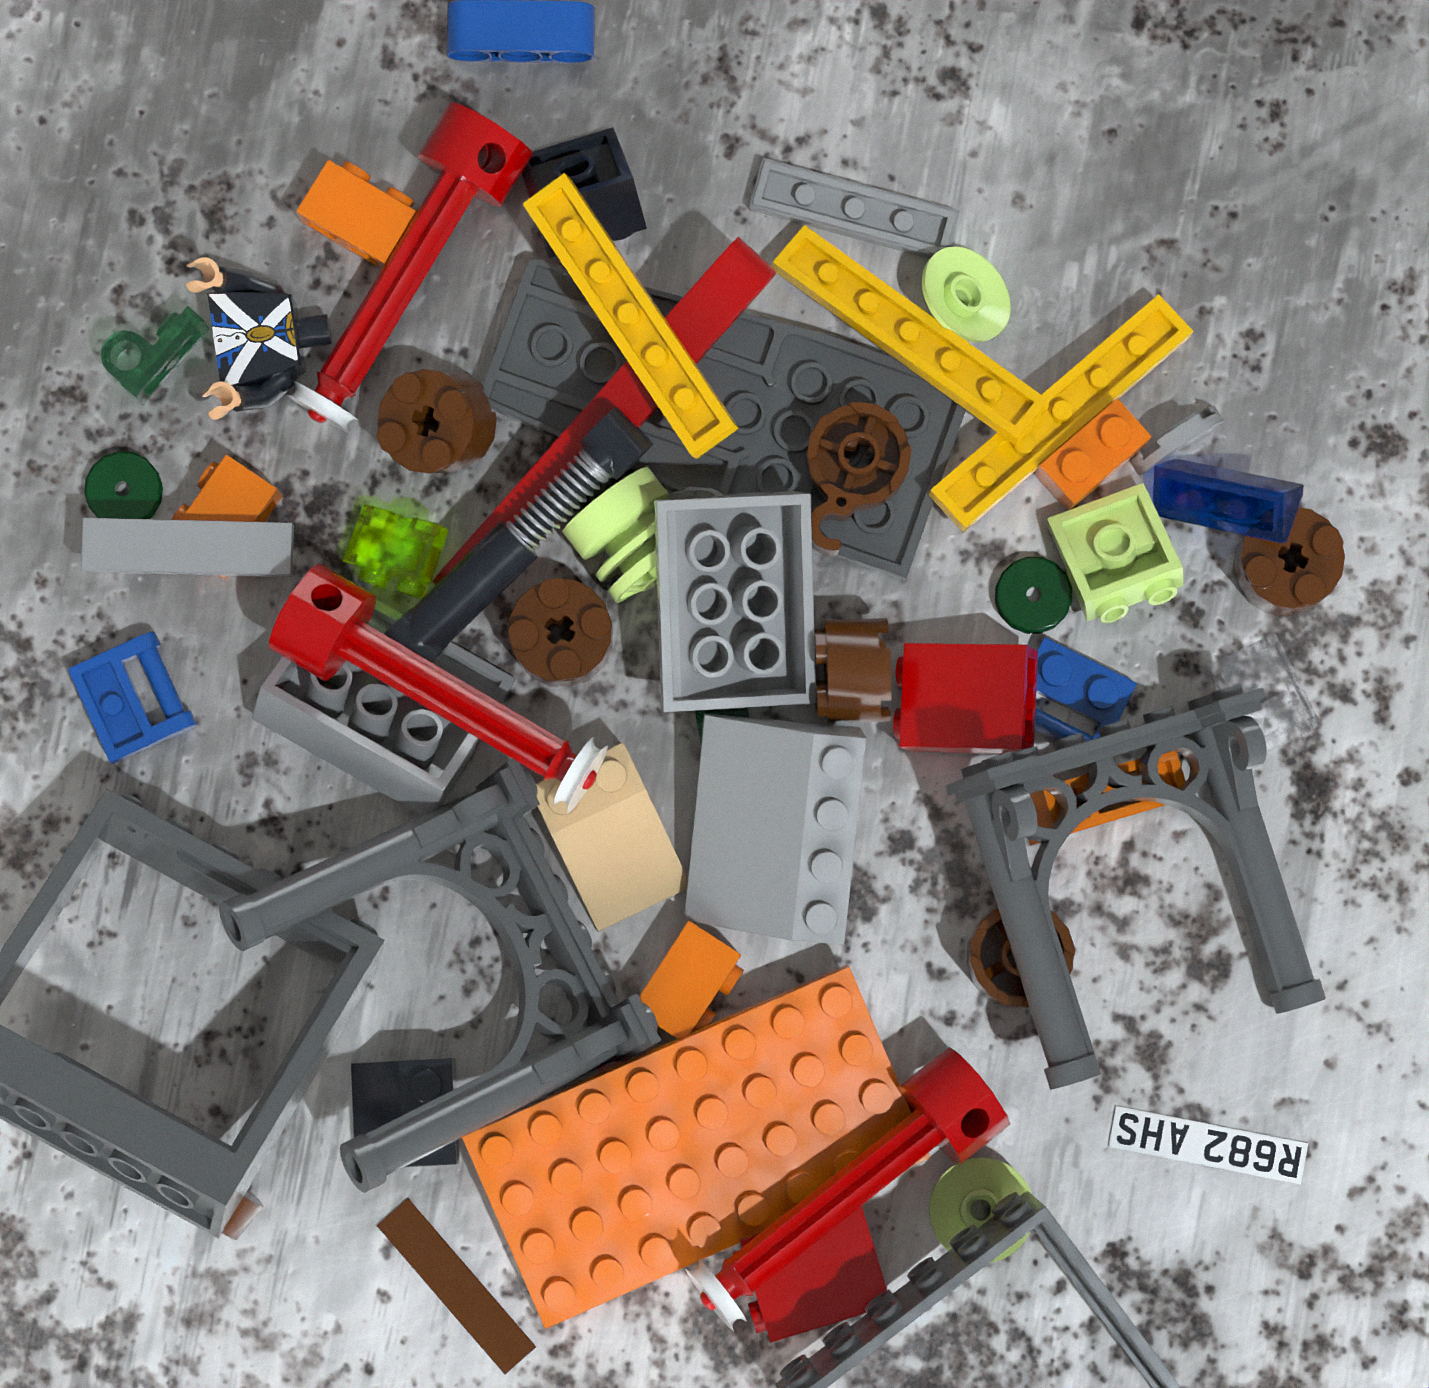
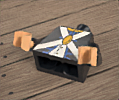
(254, 337)

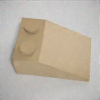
(614, 842)

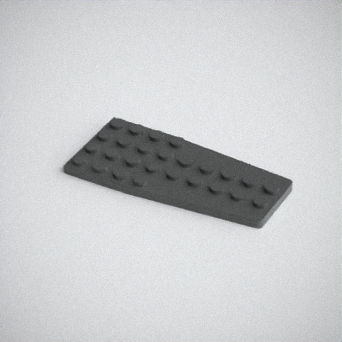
(769, 380)

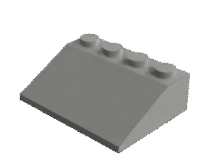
(735, 601)
(375, 728)
(775, 827)

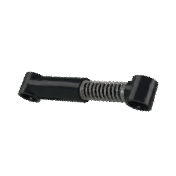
(509, 548)

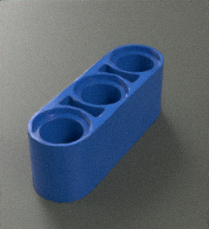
(520, 31)

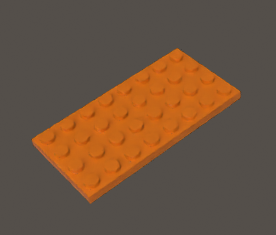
(687, 1145)

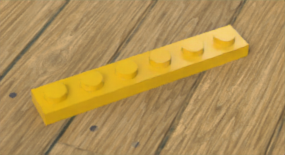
(630, 316)
(910, 335)
(1073, 403)

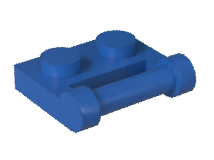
(1080, 687)
(115, 703)

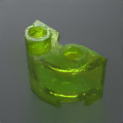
(395, 550)

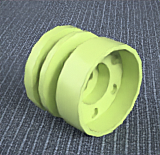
(624, 527)

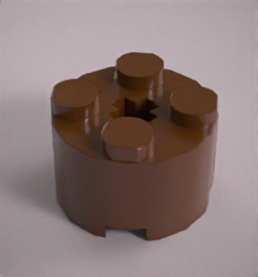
(409, 417)
(1284, 593)
(556, 603)
(854, 671)
(989, 963)

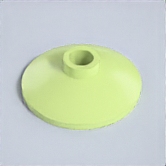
(966, 294)
(965, 1184)

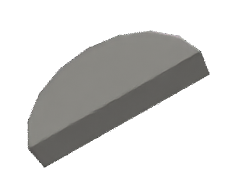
(1176, 439)

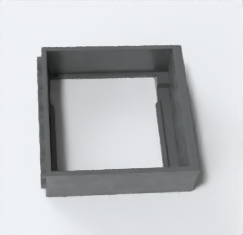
(119, 1129)
(934, 1280)

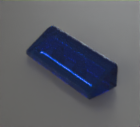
(1226, 499)

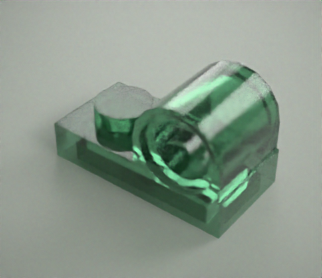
(176, 339)

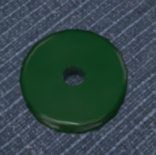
(120, 469)
(1033, 574)

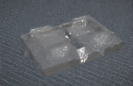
(1264, 666)

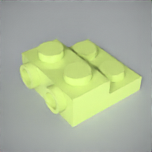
(1117, 554)

